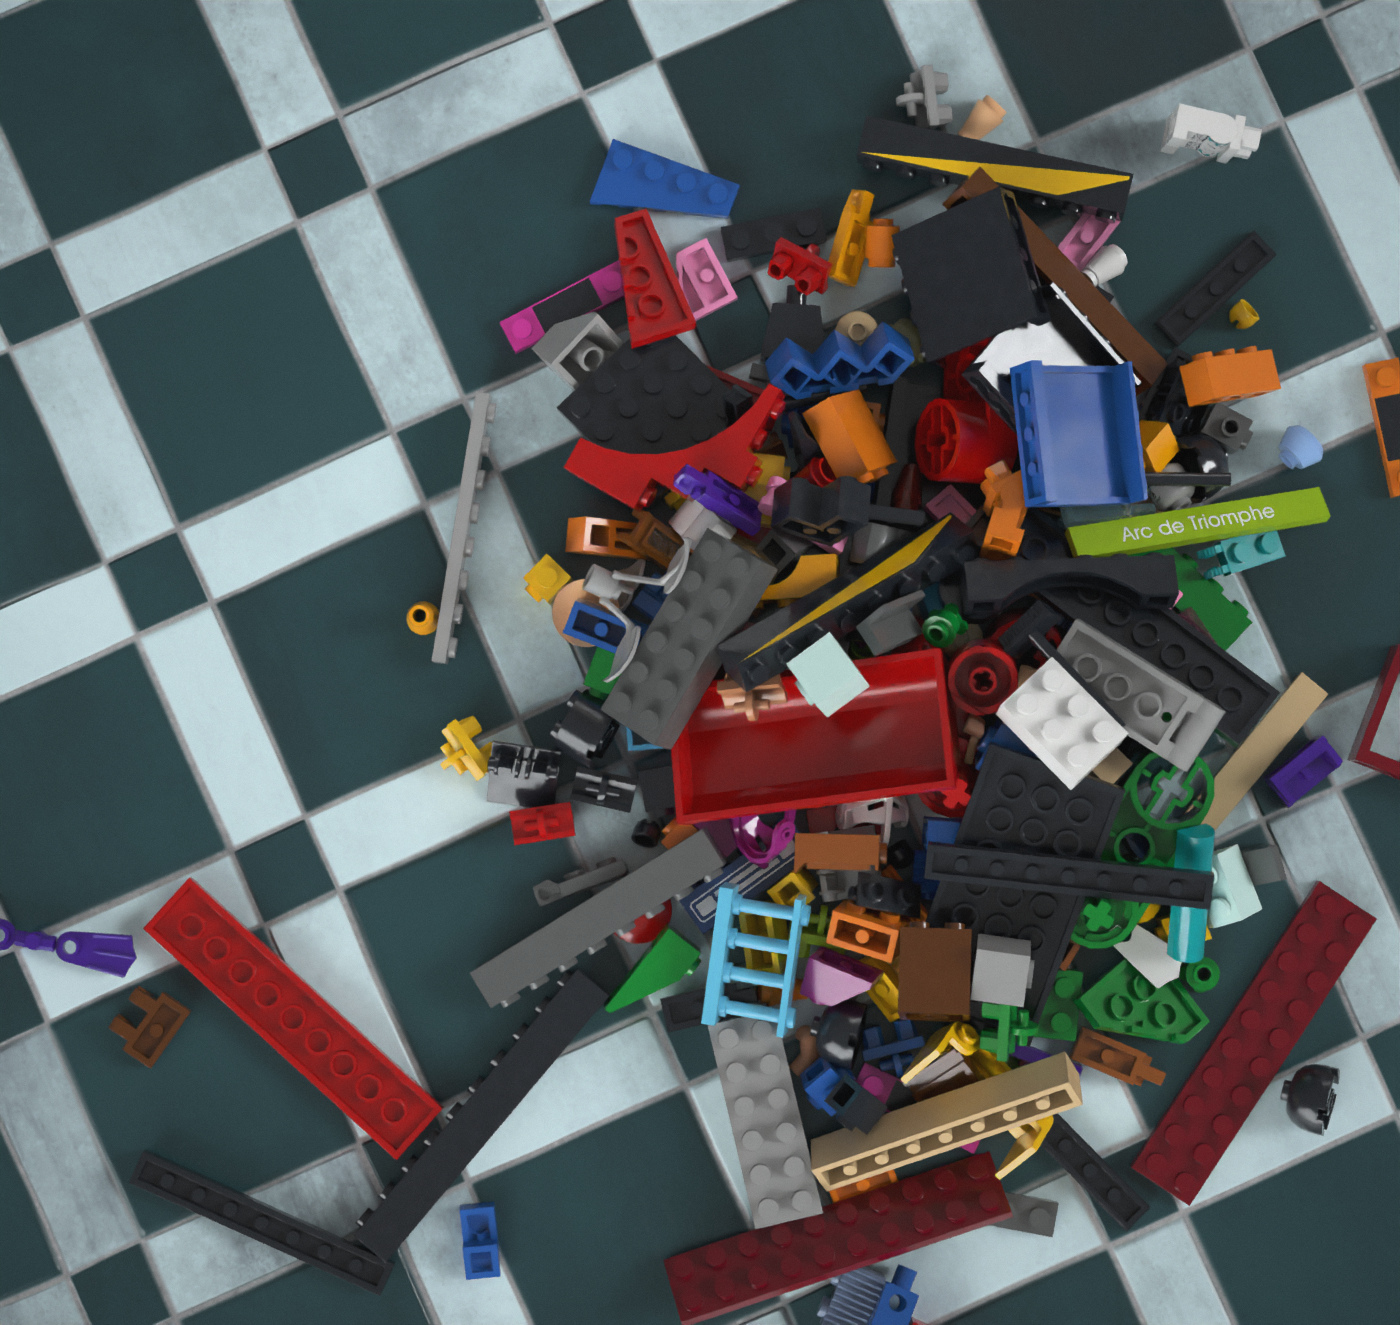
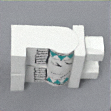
(1209, 133)

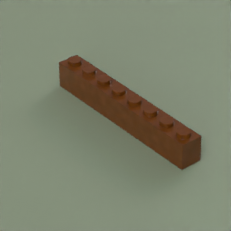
(1057, 268)

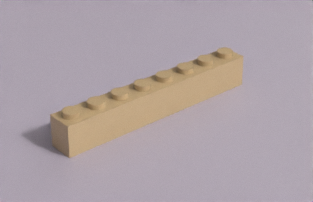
(947, 1121)

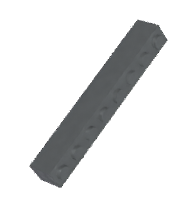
(599, 917)

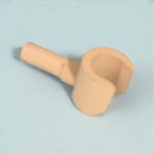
(975, 727)

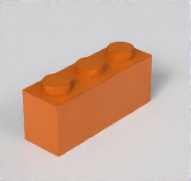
(1229, 376)

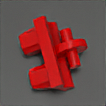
(801, 265)
(542, 823)

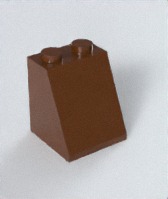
(935, 972)

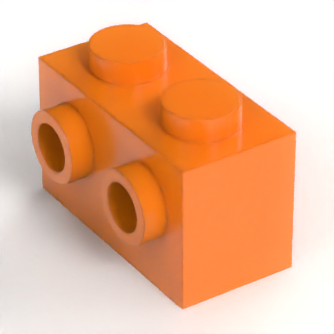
(866, 931)

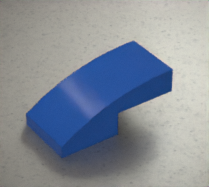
(480, 1240)

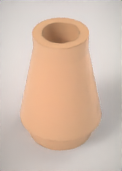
(983, 119)

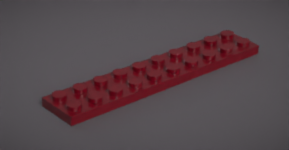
(1253, 1042)
(838, 1240)

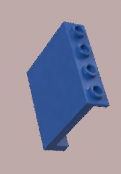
(1078, 435)

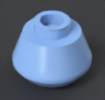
(1299, 448)

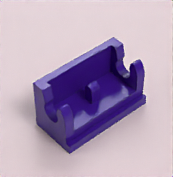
(1303, 770)

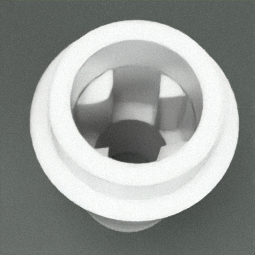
(1105, 264)

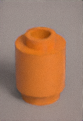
(880, 243)

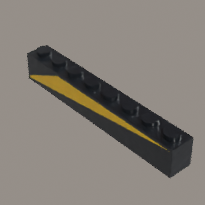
(1027, 174)
(848, 600)

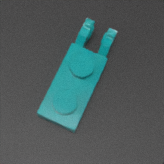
(1243, 553)

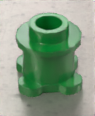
(943, 625)
(1190, 970)

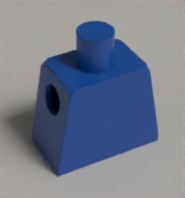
(899, 1286)

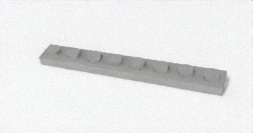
(466, 514)

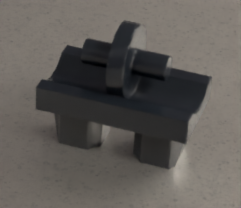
(603, 789)

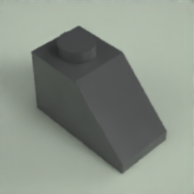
(1264, 864)

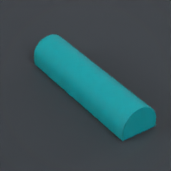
(1187, 924)

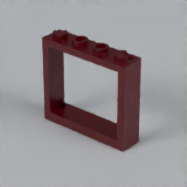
(1360, 751)

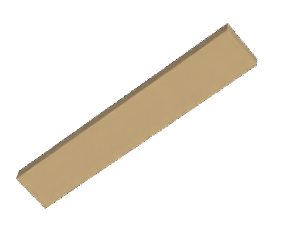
(1262, 746)

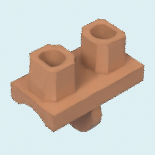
(757, 699)

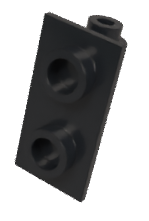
(886, 895)

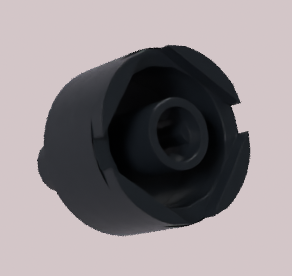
(585, 729)

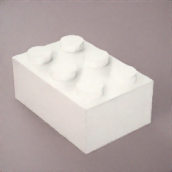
(1061, 723)

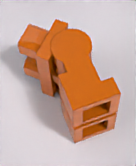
(1007, 511)

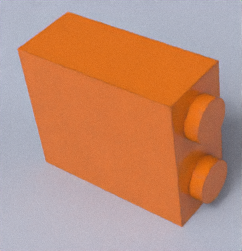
(850, 437)

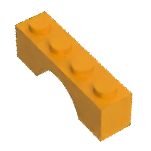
(808, 576)

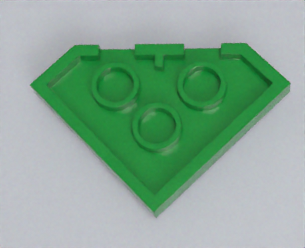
(1133, 1006)

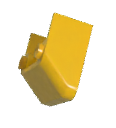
(967, 1041)

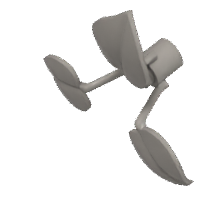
(622, 585)

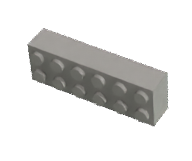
(765, 1120)

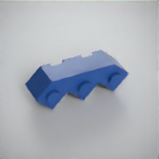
(840, 363)

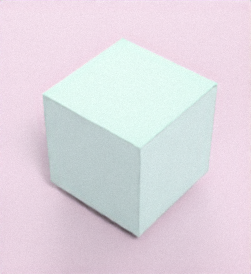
(827, 675)

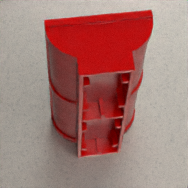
(879, 745)

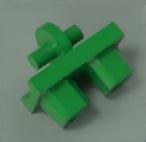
(1004, 1038)

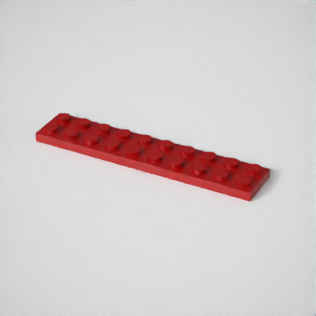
(293, 1018)

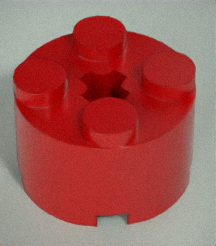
(981, 656)

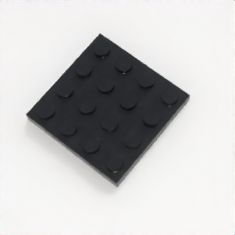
(648, 401)

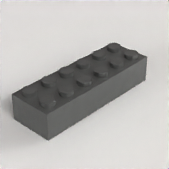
(680, 646)

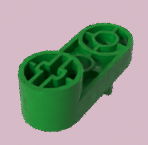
(1103, 914)

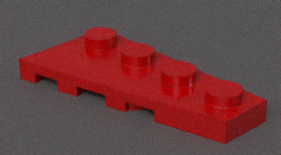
(650, 287)

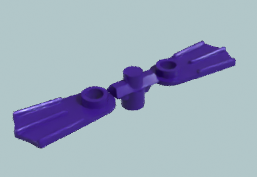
(95, 951)

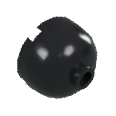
(1201, 454)
(840, 1032)
(1311, 1097)

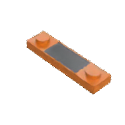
(1383, 390)

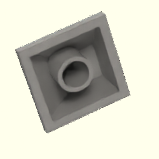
(577, 347)

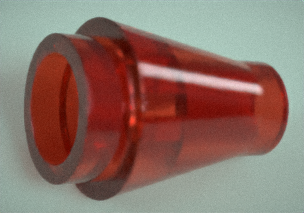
(908, 489)

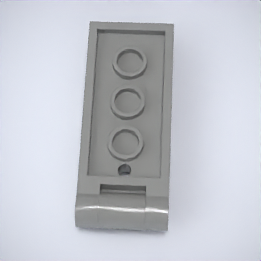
(1142, 694)

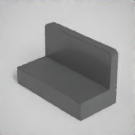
(892, 624)

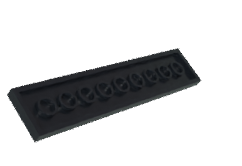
(1150, 633)

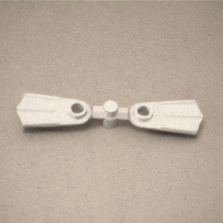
(1149, 956)

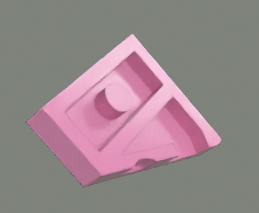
(703, 279)

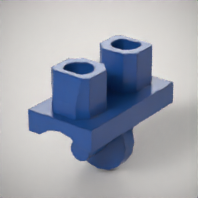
(876, 1047)

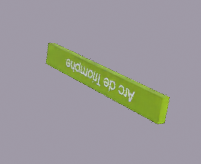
(1199, 524)

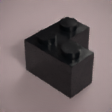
(821, 513)

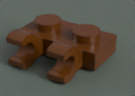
(156, 1029)

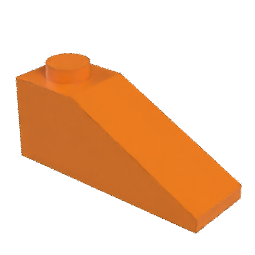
(599, 538)

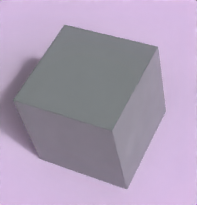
(1001, 970)

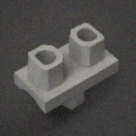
(921, 98)

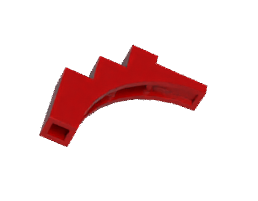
(728, 455)

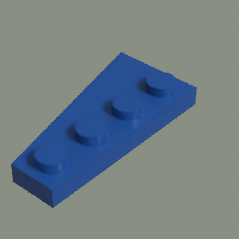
(653, 182)

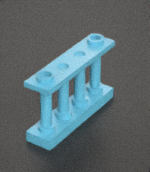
(723, 971)

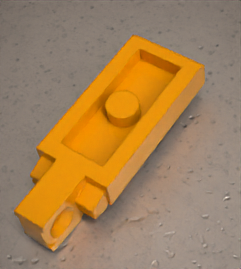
(850, 239)

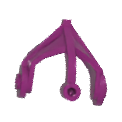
(747, 828)

